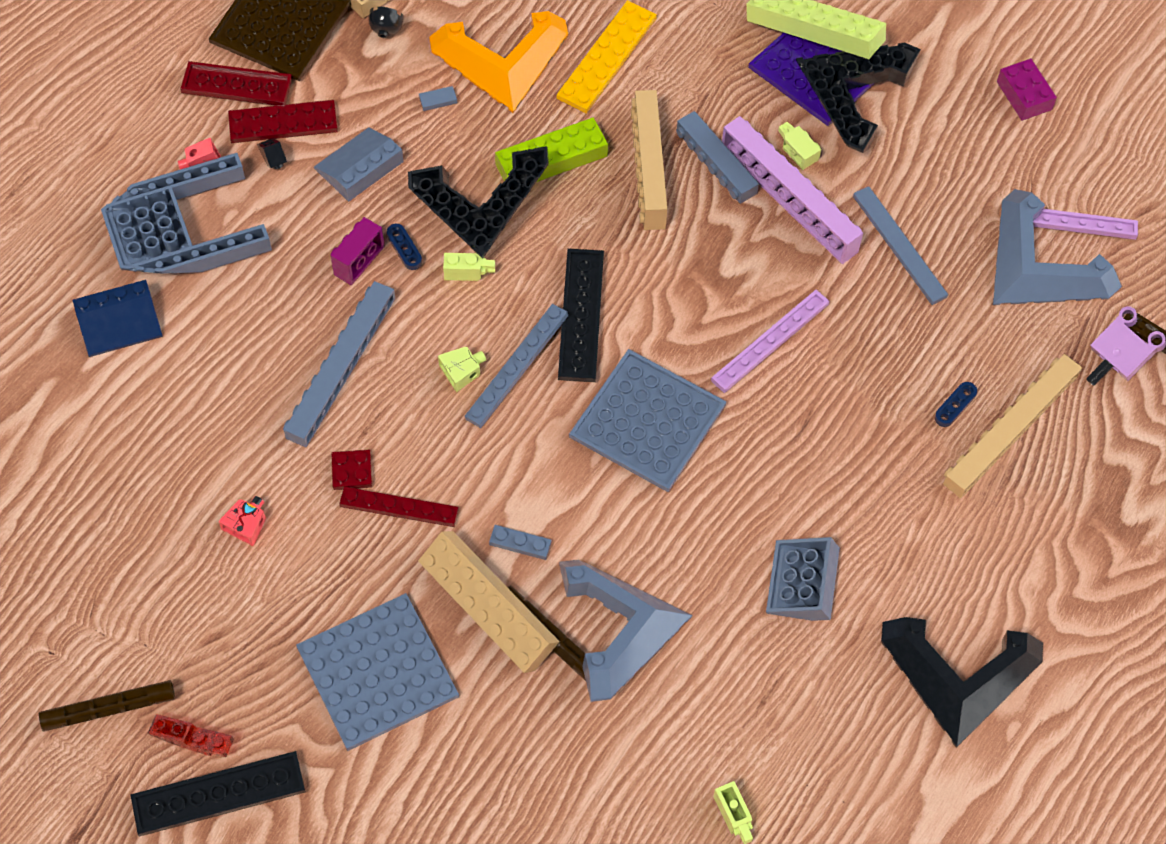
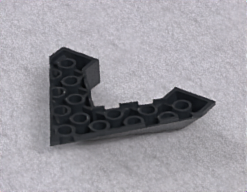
(837, 73)
(483, 224)
(959, 704)

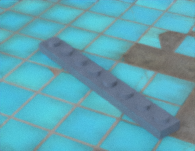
(516, 366)

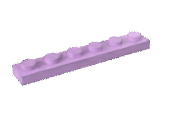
(1087, 224)

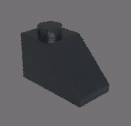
(272, 153)

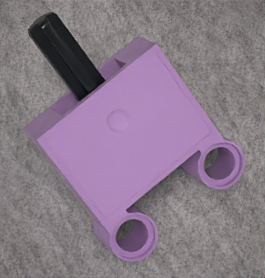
(1123, 348)

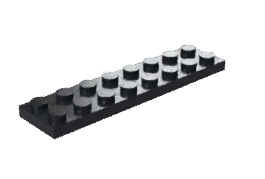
(583, 305)
(217, 793)

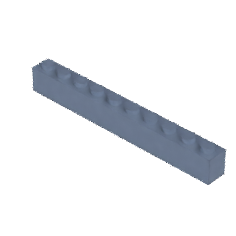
(339, 364)

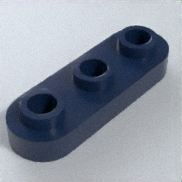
(404, 241)
(956, 398)

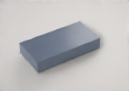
(438, 98)

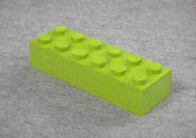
(567, 149)

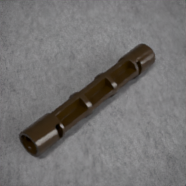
(566, 648)
(106, 705)

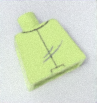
(461, 366)

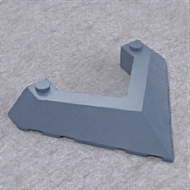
(1024, 280)
(648, 627)

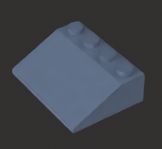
(360, 163)
(803, 578)

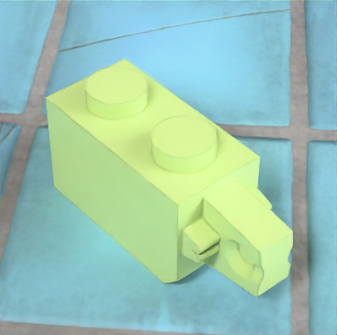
(799, 145)
(466, 266)
(734, 811)

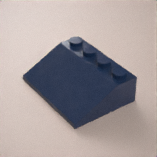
(117, 318)

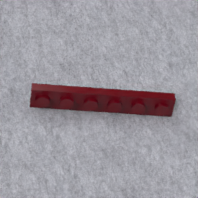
(399, 506)

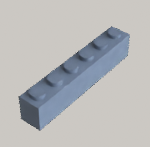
(717, 157)

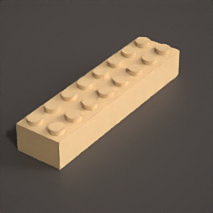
(649, 160)
(488, 601)

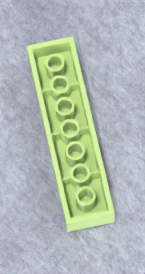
(820, 24)

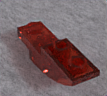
(190, 737)

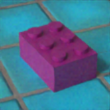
(1026, 89)
(357, 250)

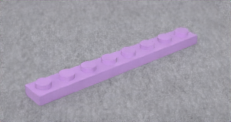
(769, 341)

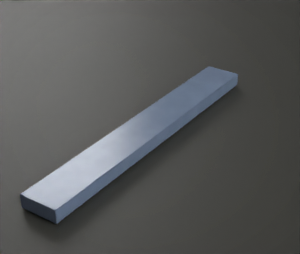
(900, 245)

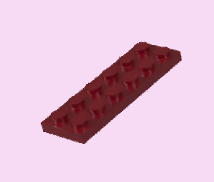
(236, 83)
(282, 121)

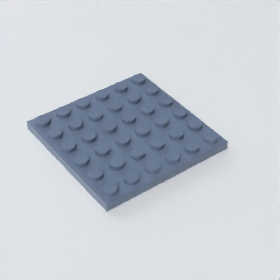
(647, 420)
(377, 671)

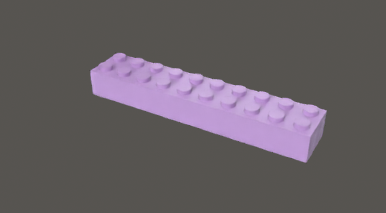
(793, 190)

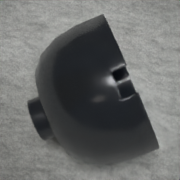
(385, 21)

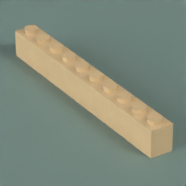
(1011, 426)

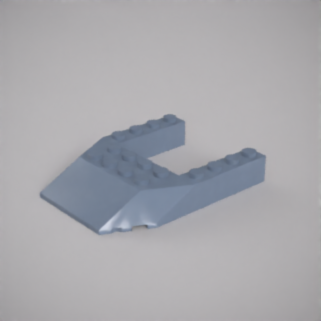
(151, 230)

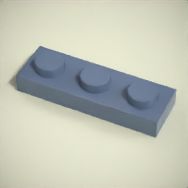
(520, 542)

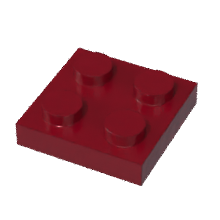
(351, 469)

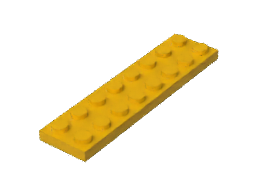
(606, 57)

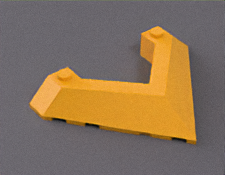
(502, 78)

